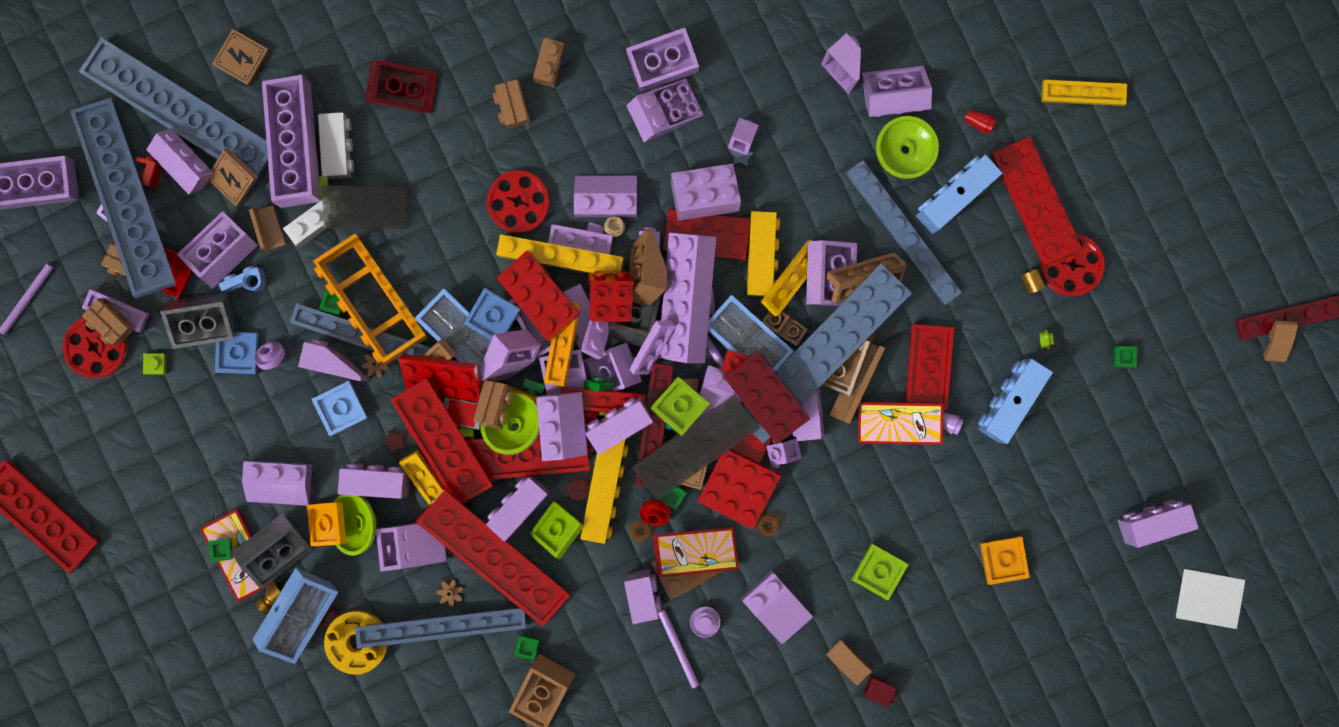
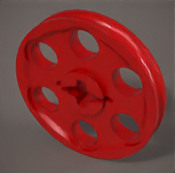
(514, 192)
(1076, 275)
(91, 357)

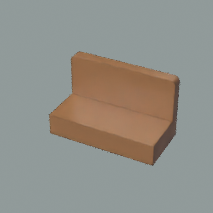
(267, 228)

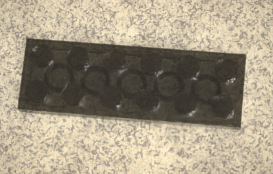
(699, 446)

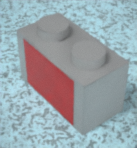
(462, 412)

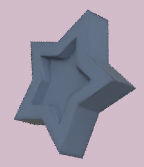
(741, 158)

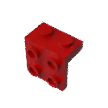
(610, 296)

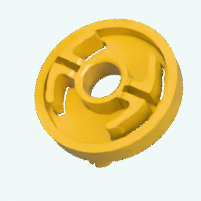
(339, 637)

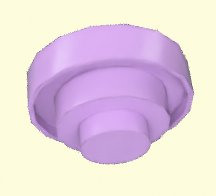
(269, 355)
(705, 621)

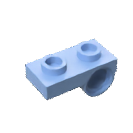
(234, 282)

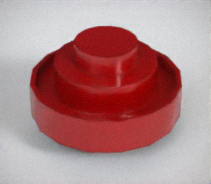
(655, 512)

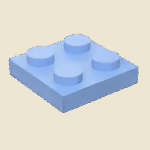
(339, 408)

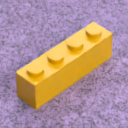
(762, 252)

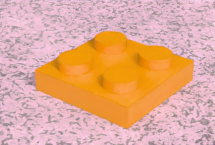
(326, 524)
(1004, 560)

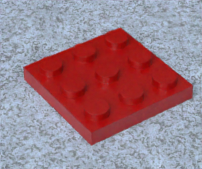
(739, 488)

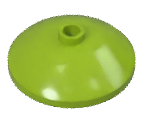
(914, 135)
(511, 441)
(359, 524)

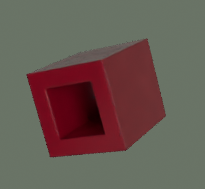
(880, 691)

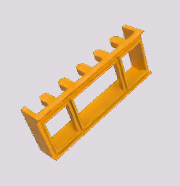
(345, 305)

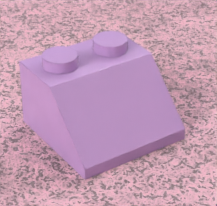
(614, 366)

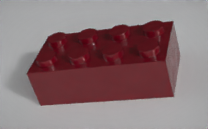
(767, 396)

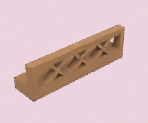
(855, 274)
(846, 405)

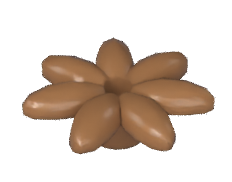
(370, 364)
(454, 593)

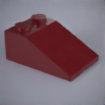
(400, 87)

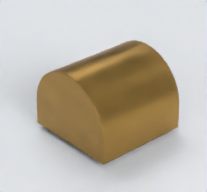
(1032, 281)

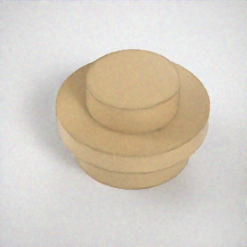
(614, 226)

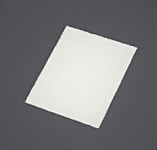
(1210, 598)

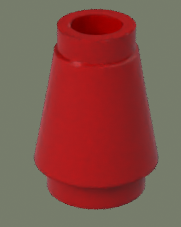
(981, 121)

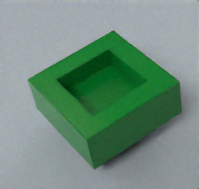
(329, 304)
(1125, 356)
(598, 384)
(534, 387)
(674, 497)
(220, 549)
(526, 647)

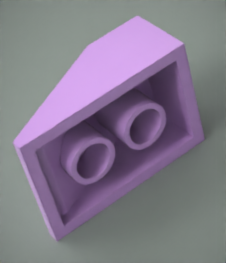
(325, 359)
(715, 388)
(776, 607)

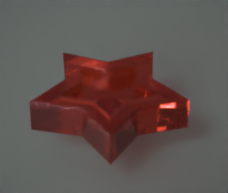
(394, 441)

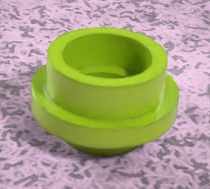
(1046, 339)

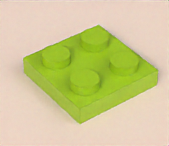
(680, 406)
(556, 530)
(879, 571)

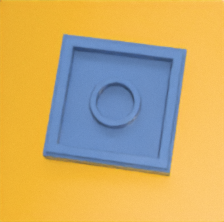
(491, 314)
(237, 354)

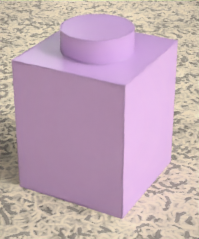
(743, 136)

